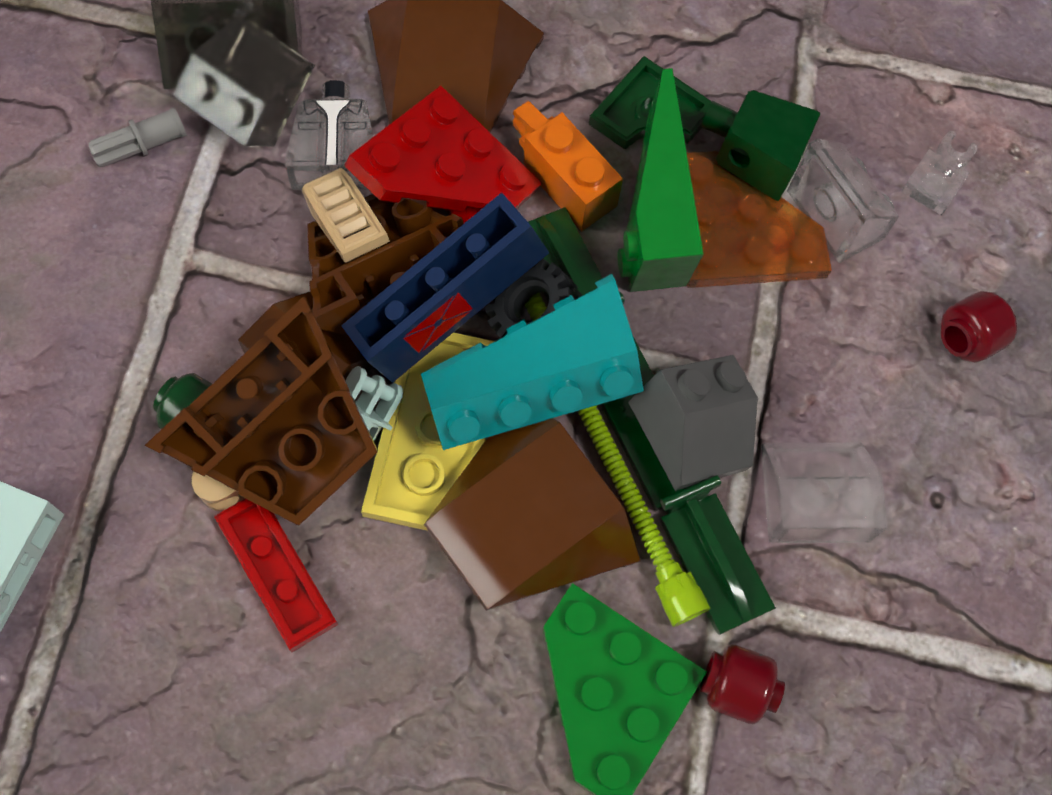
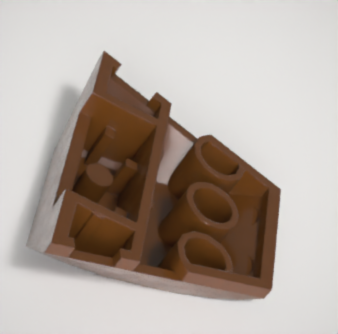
(461, 44)
(346, 287)
(275, 422)
(530, 517)

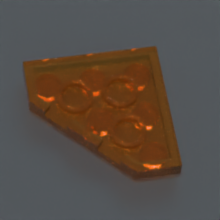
(749, 233)

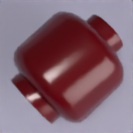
(978, 326)
(742, 684)

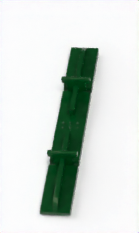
(693, 521)

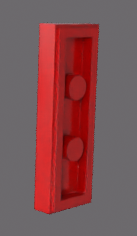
(276, 573)

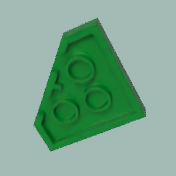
(613, 692)

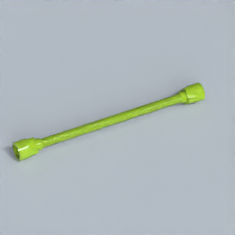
(677, 589)

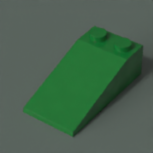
(663, 224)

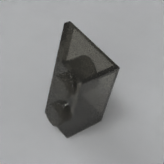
(244, 82)

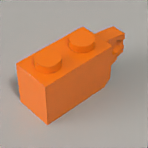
(567, 165)

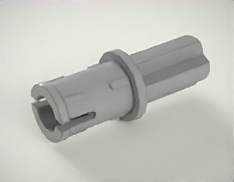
(137, 138)

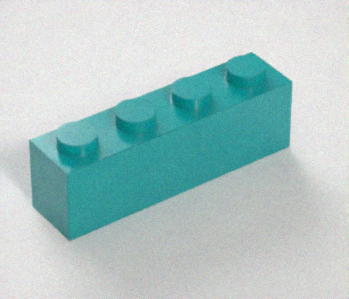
(537, 370)

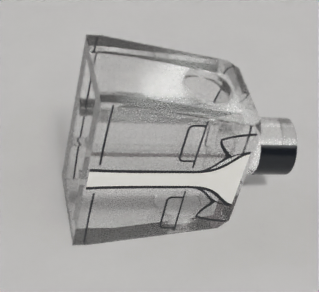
(326, 134)

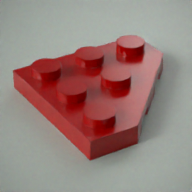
(441, 158)

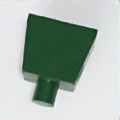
(762, 139)

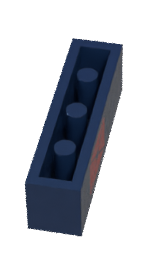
(445, 288)

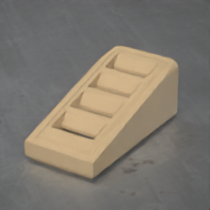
(342, 211)

